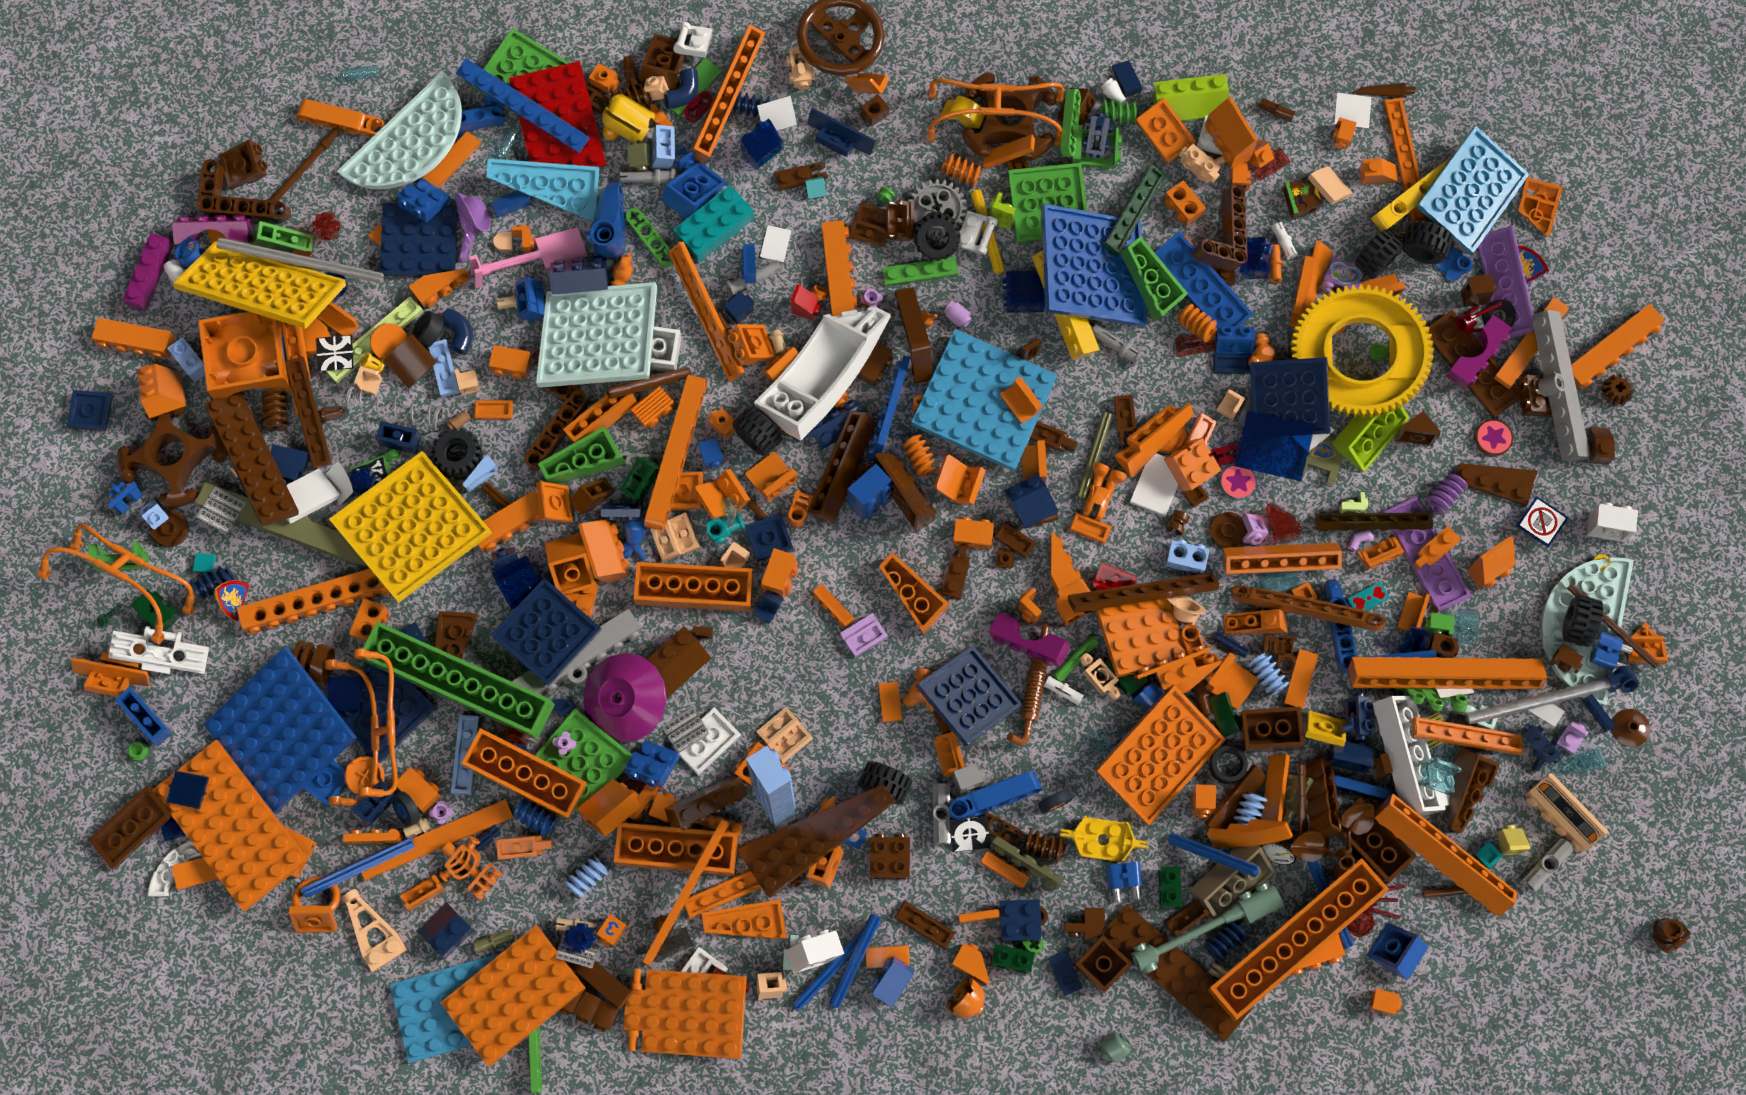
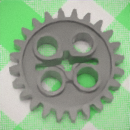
(953, 204)

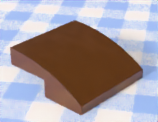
(870, 225)
(410, 361)

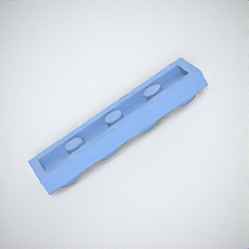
(462, 777)

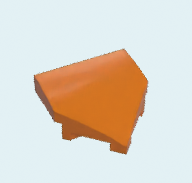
(313, 331)
(1651, 643)

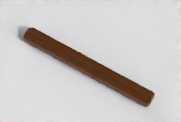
(643, 384)

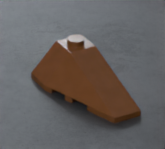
(1469, 784)

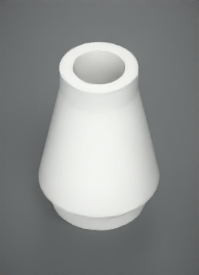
(1113, 91)

